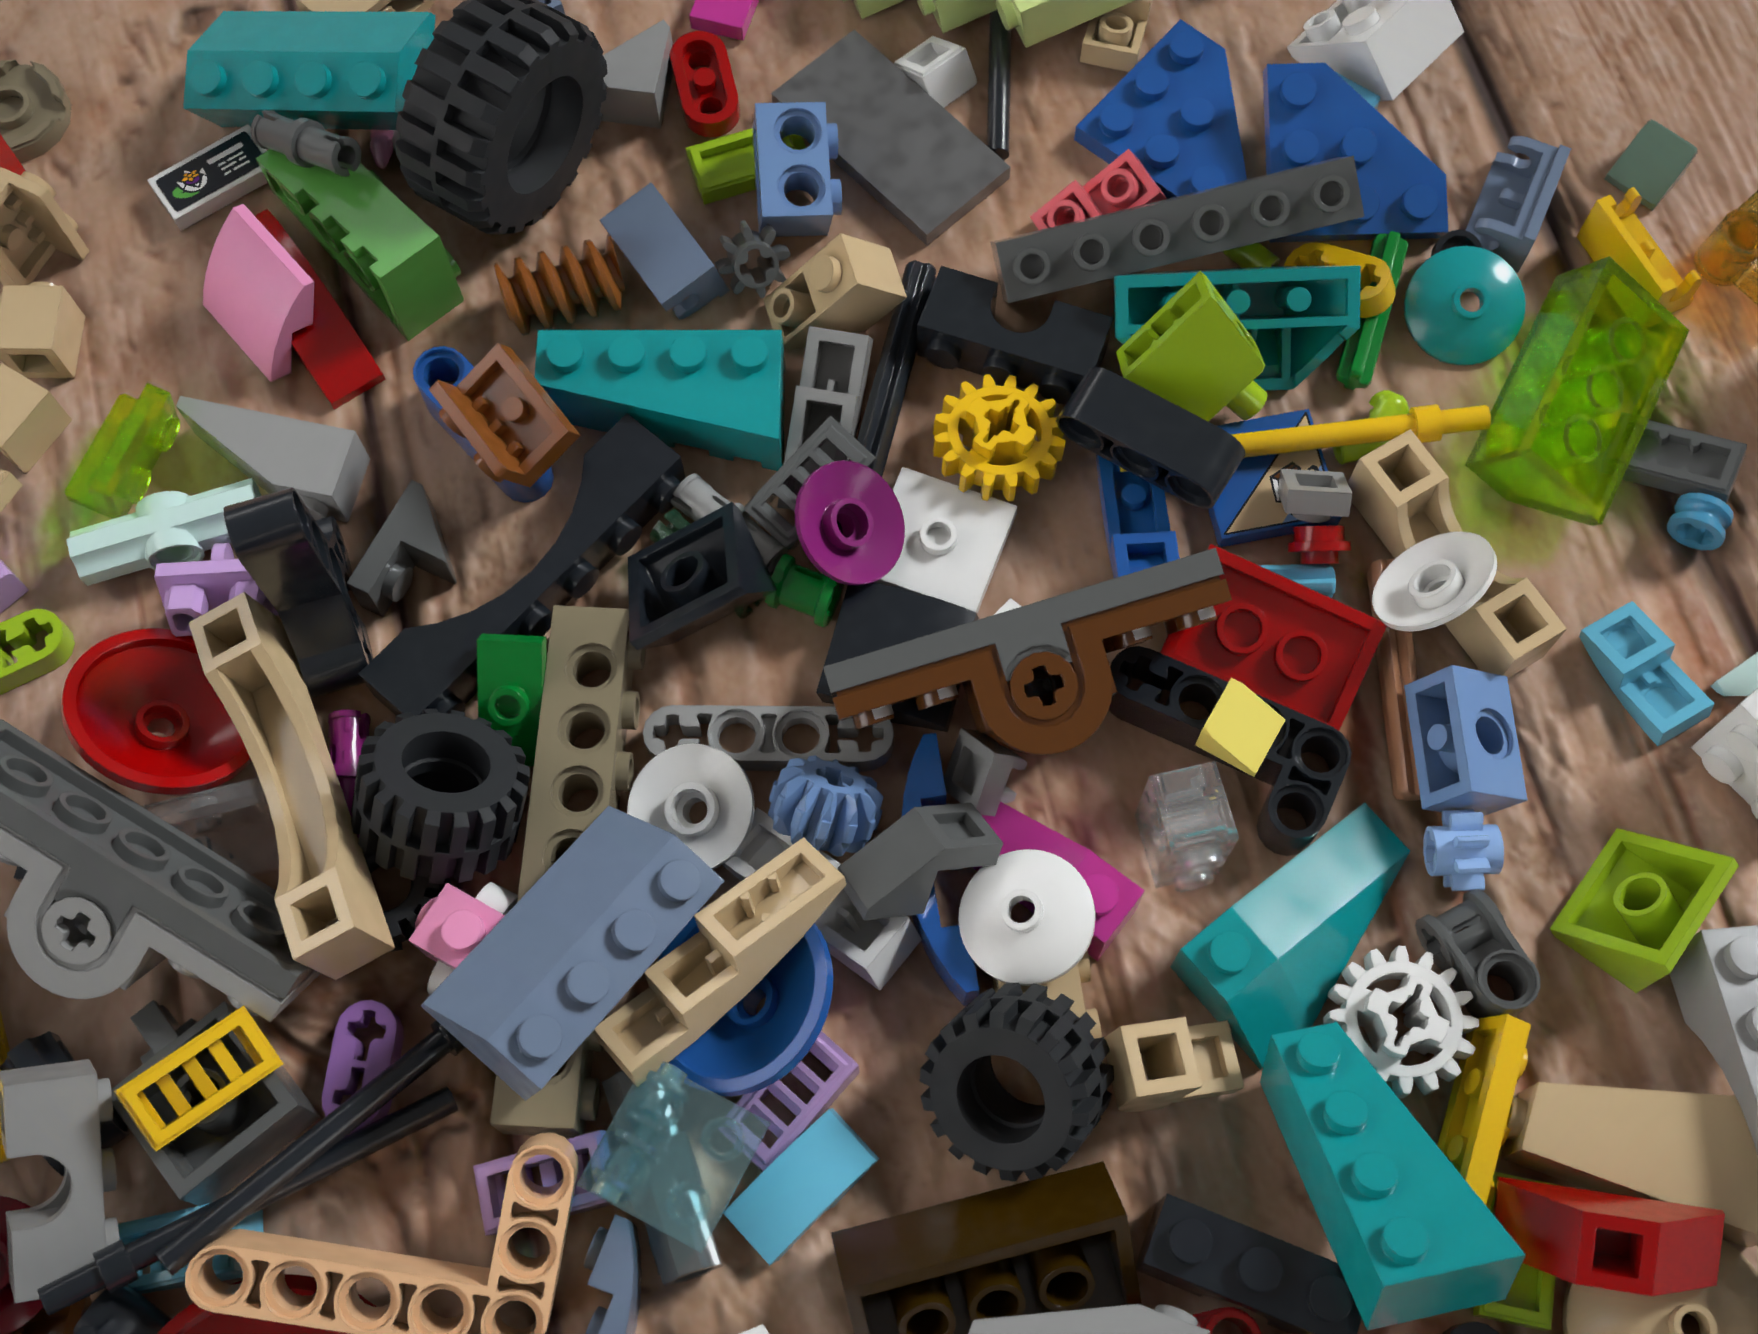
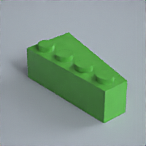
(372, 239)

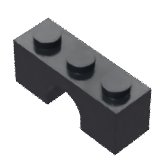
(962, 333)
(1247, 1268)

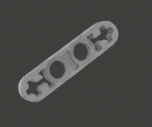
(770, 725)

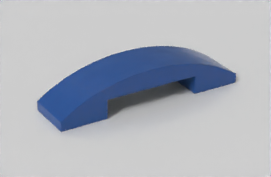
(1134, 521)
(942, 944)

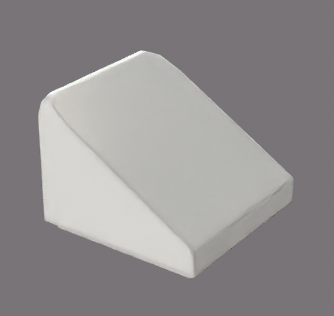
(939, 69)

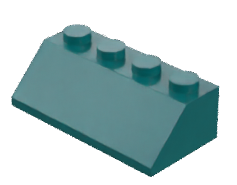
(306, 64)

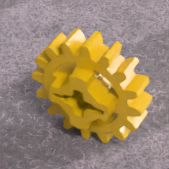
(999, 439)

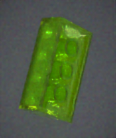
(1579, 394)

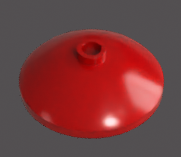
(145, 686)

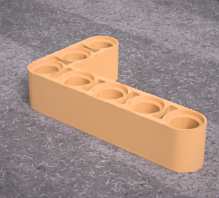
(407, 1277)

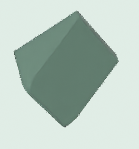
(1652, 163)

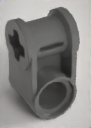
(1480, 951)

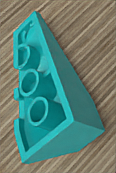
(1293, 934)

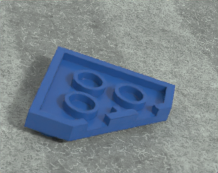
(1173, 116)
(1321, 117)

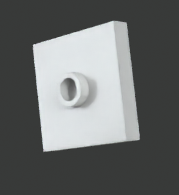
(948, 539)

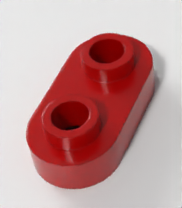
(707, 87)

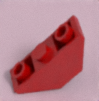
(1611, 1237)

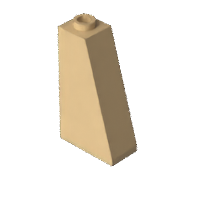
(1642, 1146)

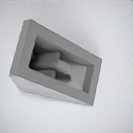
(639, 78)

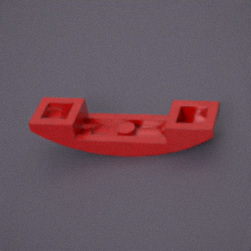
(329, 345)

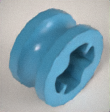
(1700, 521)

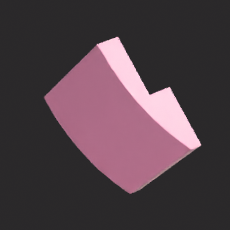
(257, 292)

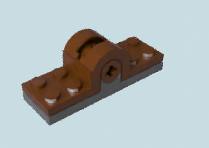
(1049, 639)

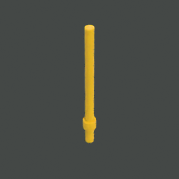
(1425, 421)

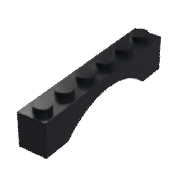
(621, 489)

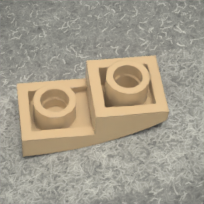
(1116, 36)

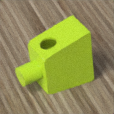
(1197, 355)

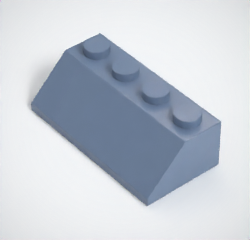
(572, 948)

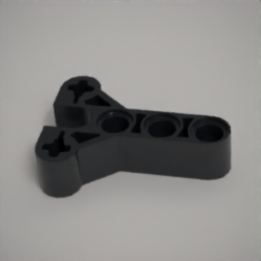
(305, 577)

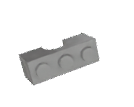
(58, 1115)

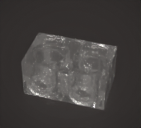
(1186, 826)

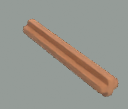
(1396, 669)

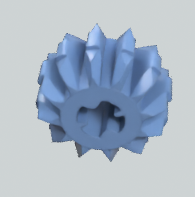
(825, 805)

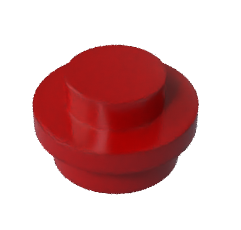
(1319, 543)

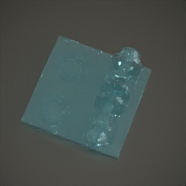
(674, 1155)

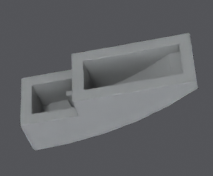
(829, 386)

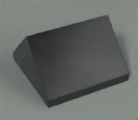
(694, 579)

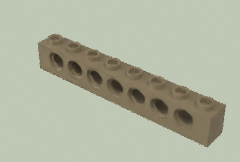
(578, 644)

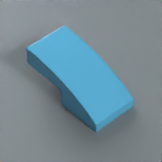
(1640, 672)
(800, 1186)

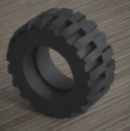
(501, 112)

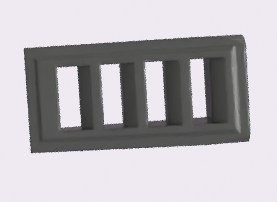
(759, 505)

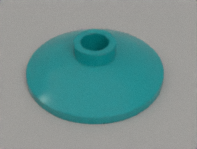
(1444, 326)

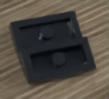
(884, 616)

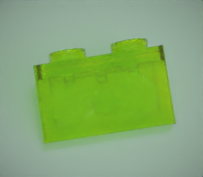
(125, 452)

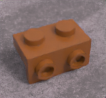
(506, 418)

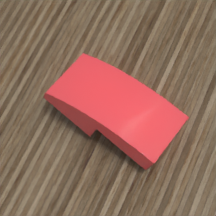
(1115, 188)

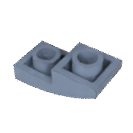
(616, 1270)

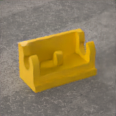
(1621, 235)

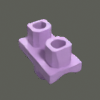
(200, 586)

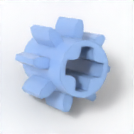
(1463, 850)

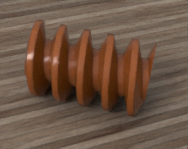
(561, 285)

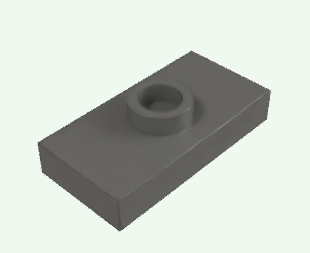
(1685, 461)

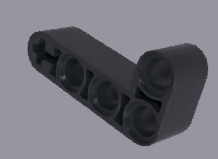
(1282, 768)

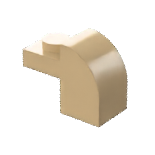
(1171, 1063)

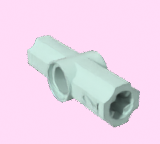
(162, 530)

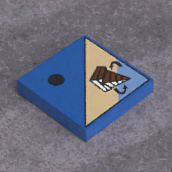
(1250, 502)

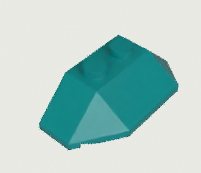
(1289, 311)

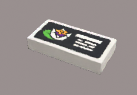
(210, 178)

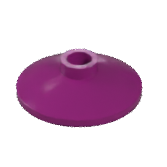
(869, 521)

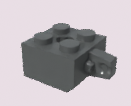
(234, 1138)

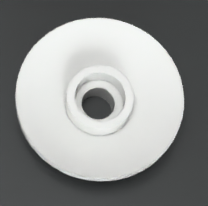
(1434, 581)
(690, 775)
(1047, 942)

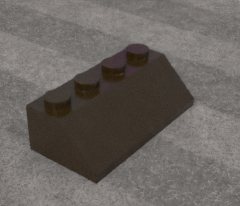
(991, 1256)

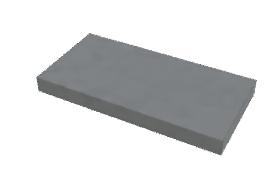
(897, 137)

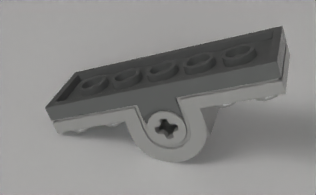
(125, 890)

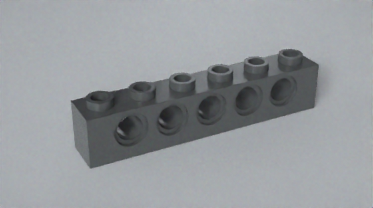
(1178, 229)

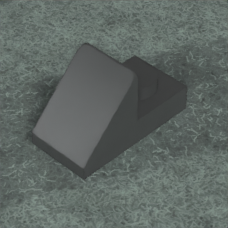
(404, 541)

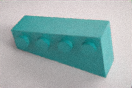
(681, 385)

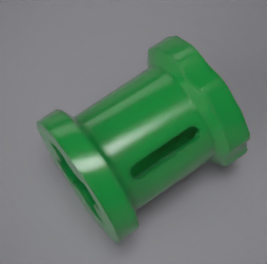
(804, 591)

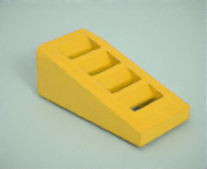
(145, 1115)

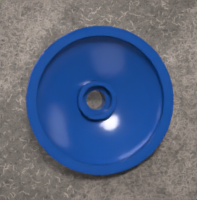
(753, 1049)

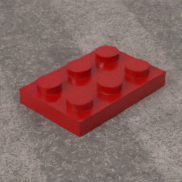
(1282, 642)

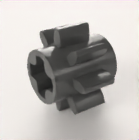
(737, 256)

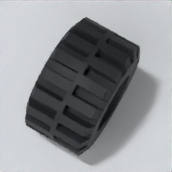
(439, 795)
(986, 1118)

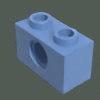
(1465, 741)

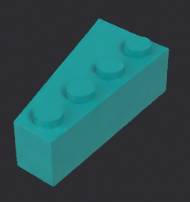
(1383, 1190)

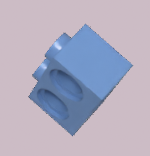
(787, 169)

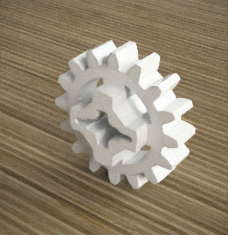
(1427, 1030)

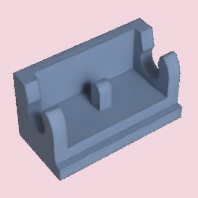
(1517, 198)
(664, 252)

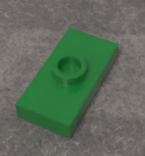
(512, 686)

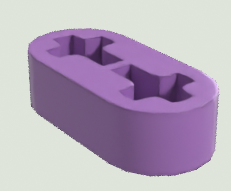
(347, 1054)

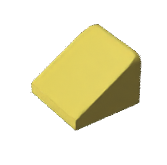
(1240, 728)

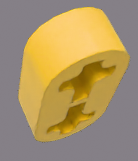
(1372, 299)

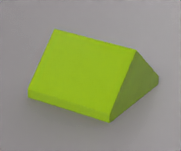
(1641, 905)

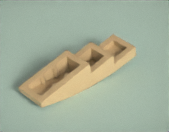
(717, 967)

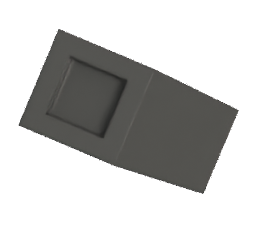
(900, 865)

